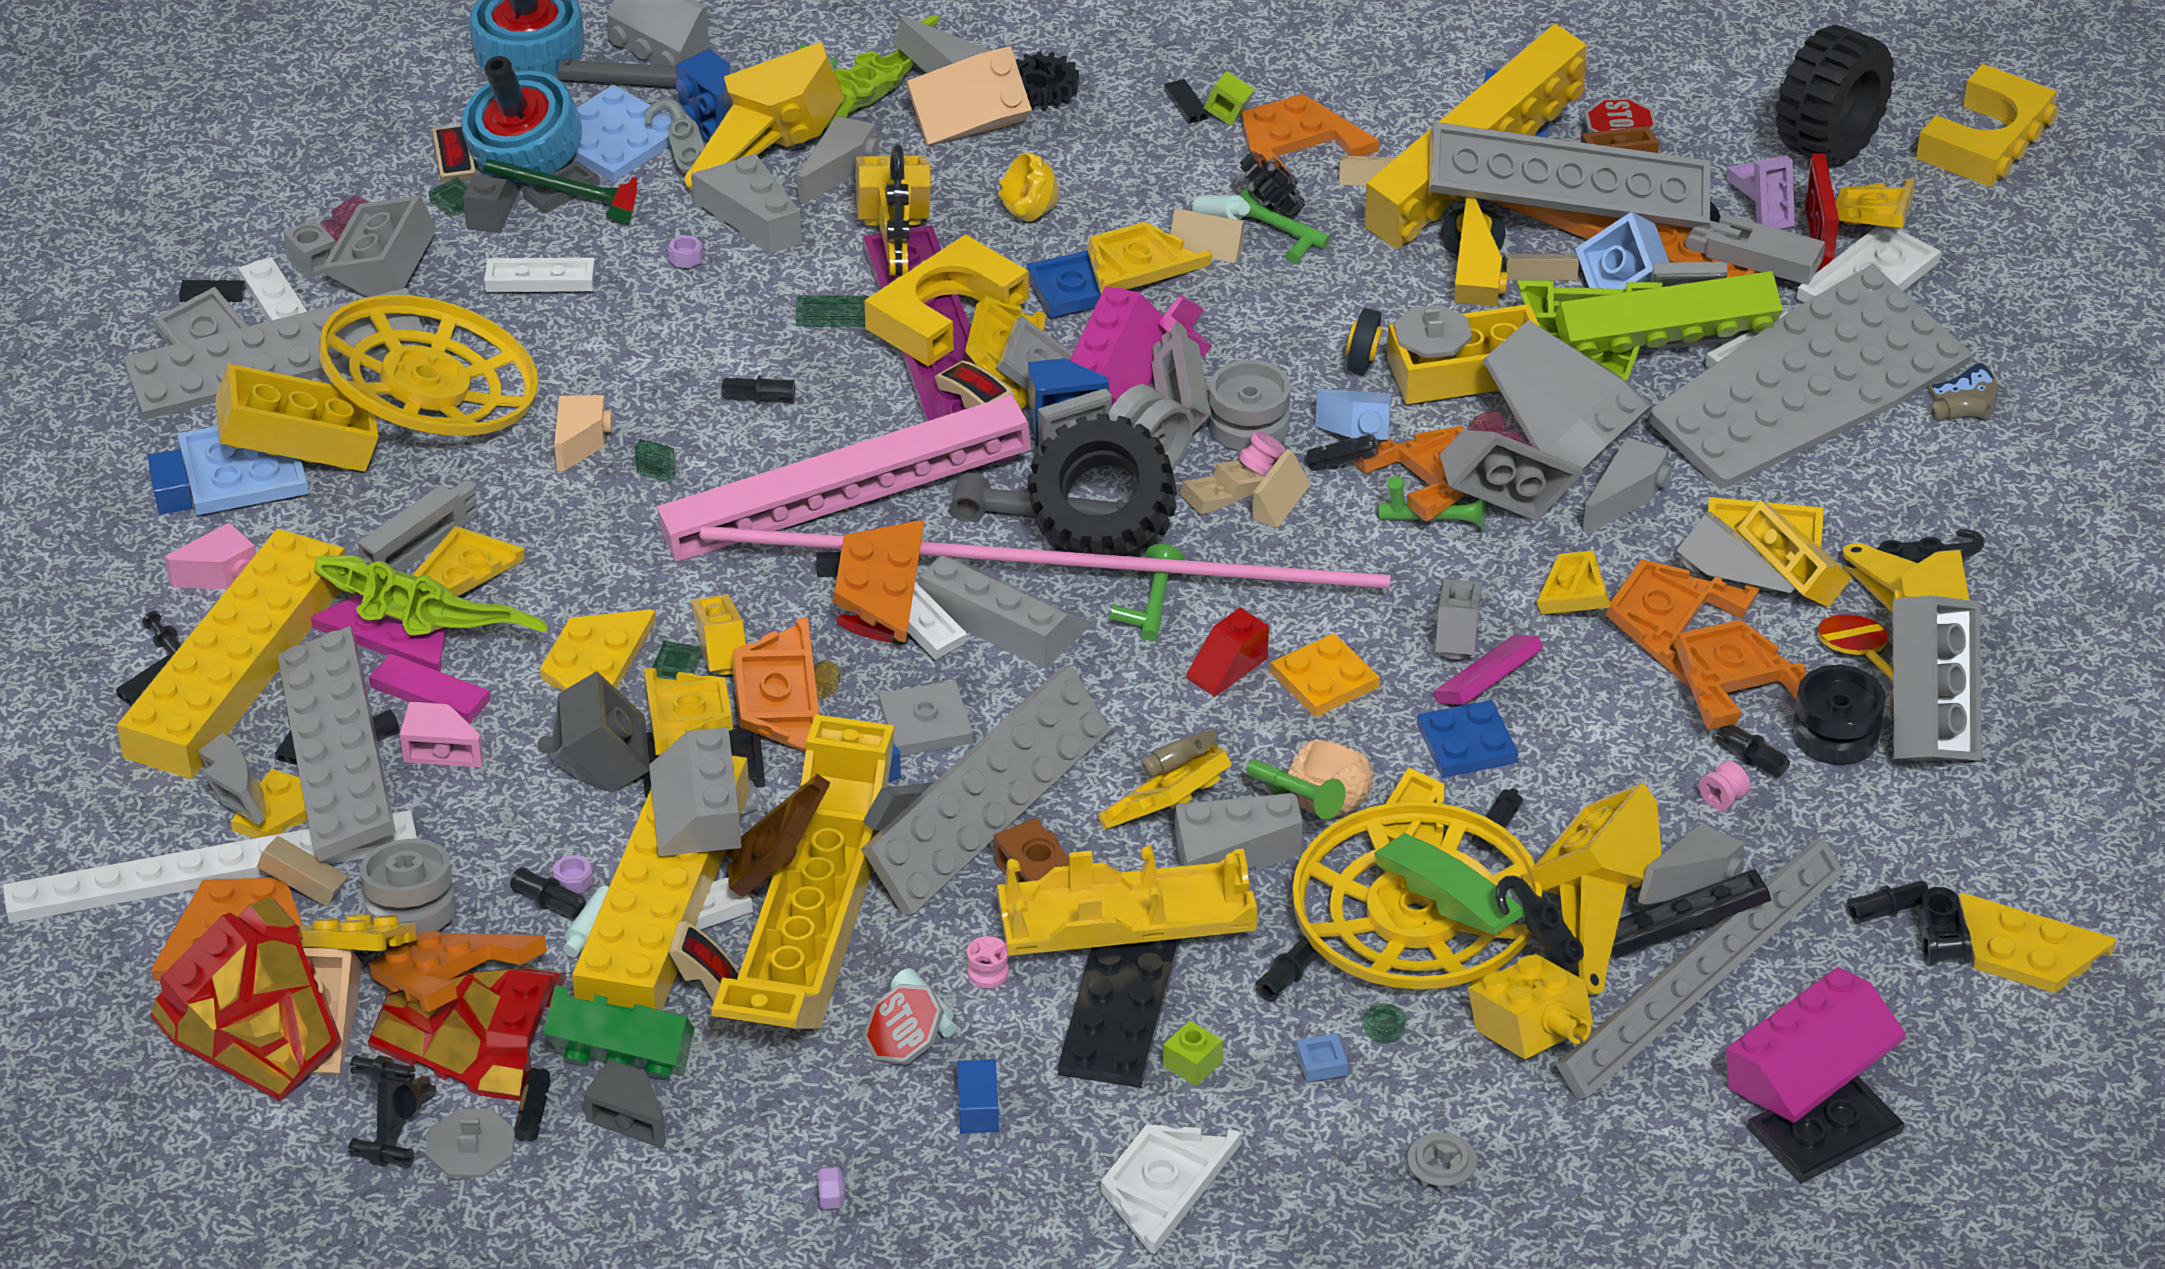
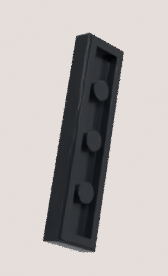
(1689, 912)

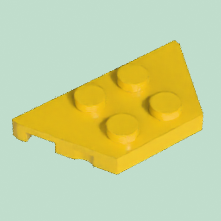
(1876, 204)
(1140, 256)
(989, 335)
(596, 644)
(685, 705)
(1168, 788)
(358, 933)
(2029, 945)

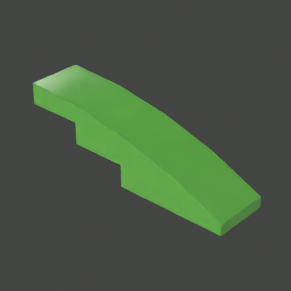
(1454, 886)

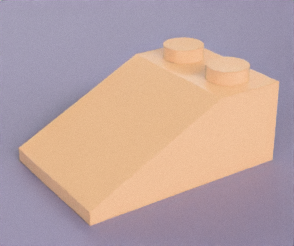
(969, 97)
(339, 980)

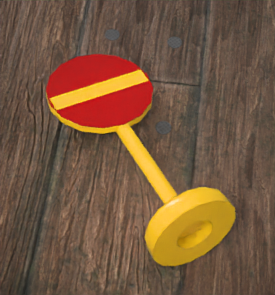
(1857, 636)

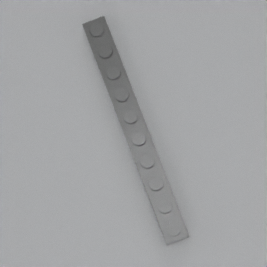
(1697, 971)

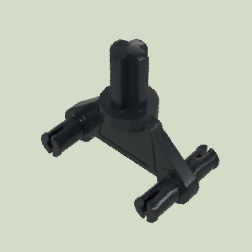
(397, 1100)

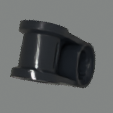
(1943, 927)

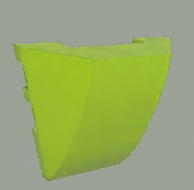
(1546, 299)

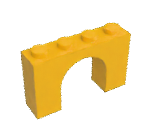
(1990, 153)
(960, 268)

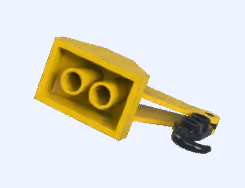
(896, 190)
(1913, 567)
(1590, 870)

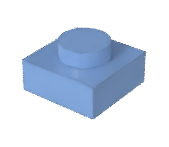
(1321, 1057)

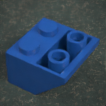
(704, 90)

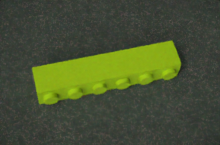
(1670, 314)

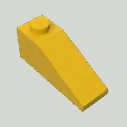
(1479, 261)
(1794, 555)
(719, 631)

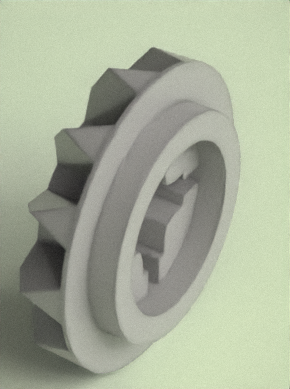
(1447, 1148)

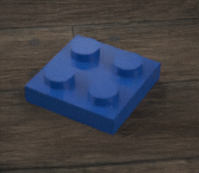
(1065, 283)
(1467, 738)

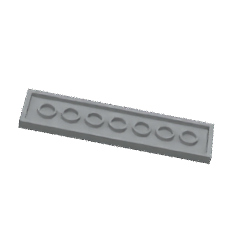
(1569, 175)
(192, 371)
(335, 744)
(985, 790)

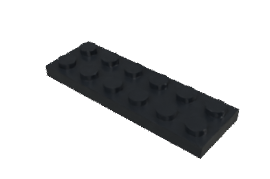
(1118, 1012)

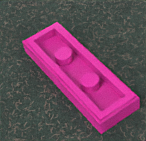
(1488, 669)
(425, 685)

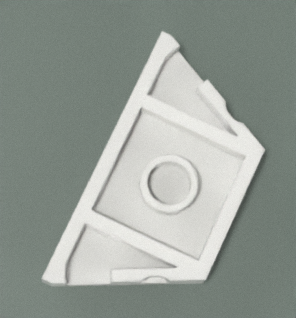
(1164, 1177)

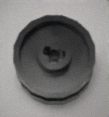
(1838, 714)

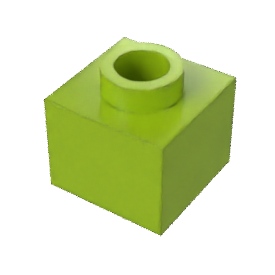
(1229, 98)
(1192, 1053)

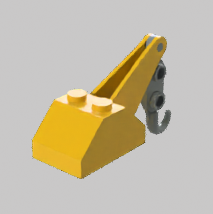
(772, 103)

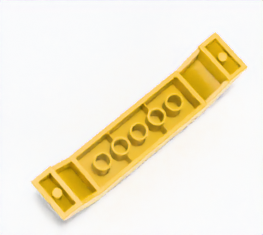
(819, 895)

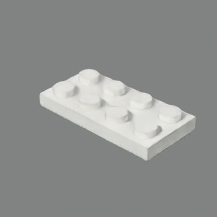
(1887, 248)

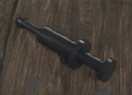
(163, 636)

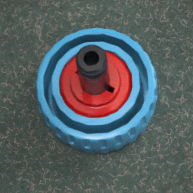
(527, 33)
(521, 120)

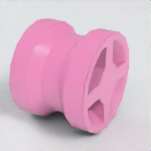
(1261, 452)
(1724, 785)
(987, 962)

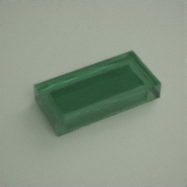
(830, 311)

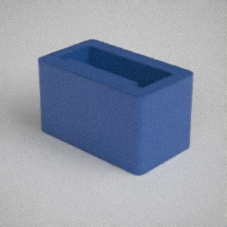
(169, 481)
(978, 1096)

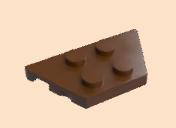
(774, 838)

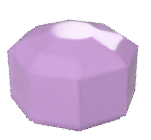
(685, 251)
(573, 873)
(831, 1187)

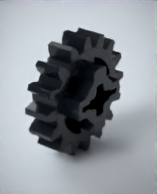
(1048, 78)
(1272, 183)

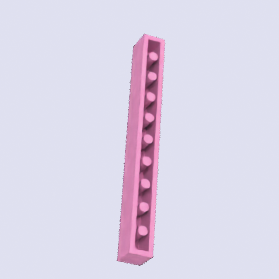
(848, 476)

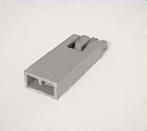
(1758, 248)
(1180, 372)
(420, 526)

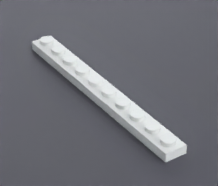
(164, 874)

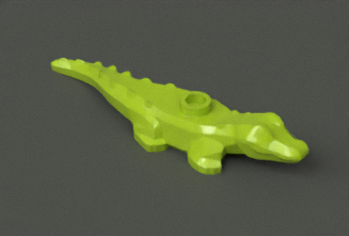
(873, 77)
(413, 599)

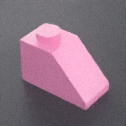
(210, 560)
(439, 736)

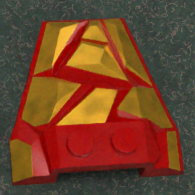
(249, 1001)
(478, 1035)

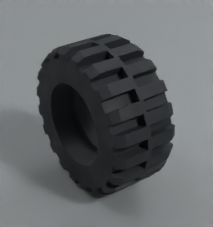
(1834, 94)
(1092, 446)

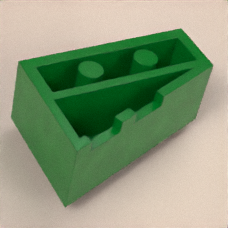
(626, 1035)

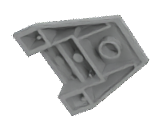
(1562, 395)

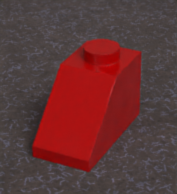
(1230, 652)

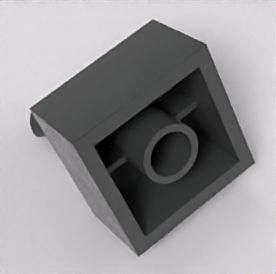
(598, 735)

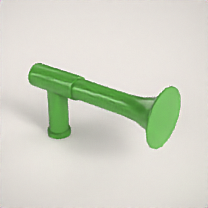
(1306, 234)
(1399, 510)
(1151, 618)
(1327, 798)

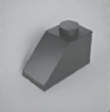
(489, 203)
(625, 1103)

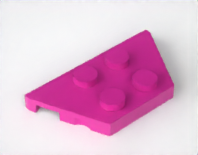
(384, 634)

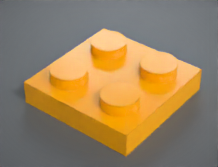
(1324, 674)

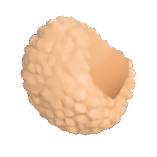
(1328, 760)

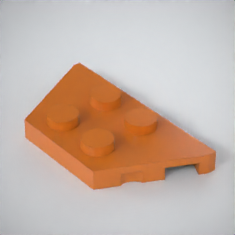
(880, 574)
(777, 685)

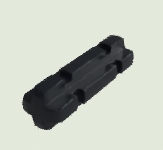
(1342, 452)
(1501, 813)
(532, 1104)

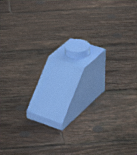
(1354, 413)

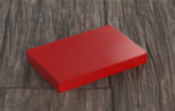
(1821, 207)

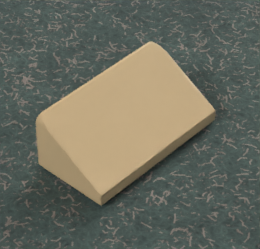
(1360, 169)
(1209, 232)
(1541, 266)
(1279, 490)
(302, 871)

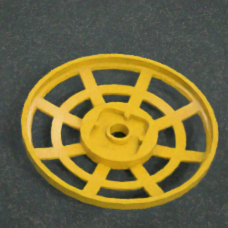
(424, 374)
(1390, 896)

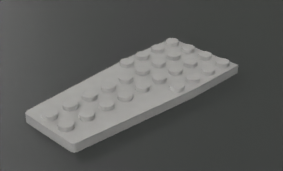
(1808, 378)

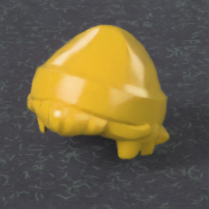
(1029, 187)

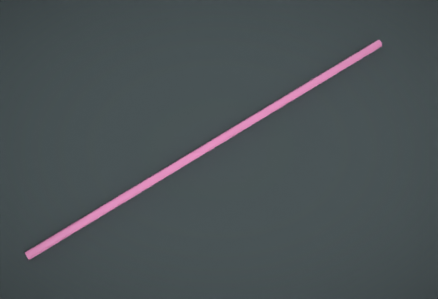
(1066, 558)

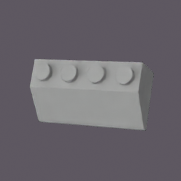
(1001, 611)
(1936, 679)

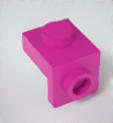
(1186, 313)

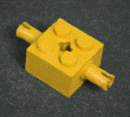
(1531, 1006)

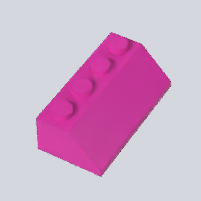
(1120, 339)
(1813, 1045)

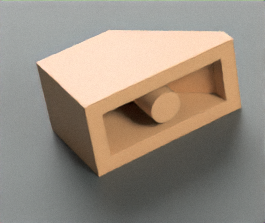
(580, 428)

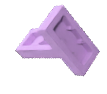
(1770, 186)

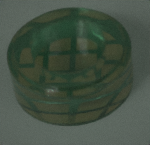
(1384, 1023)

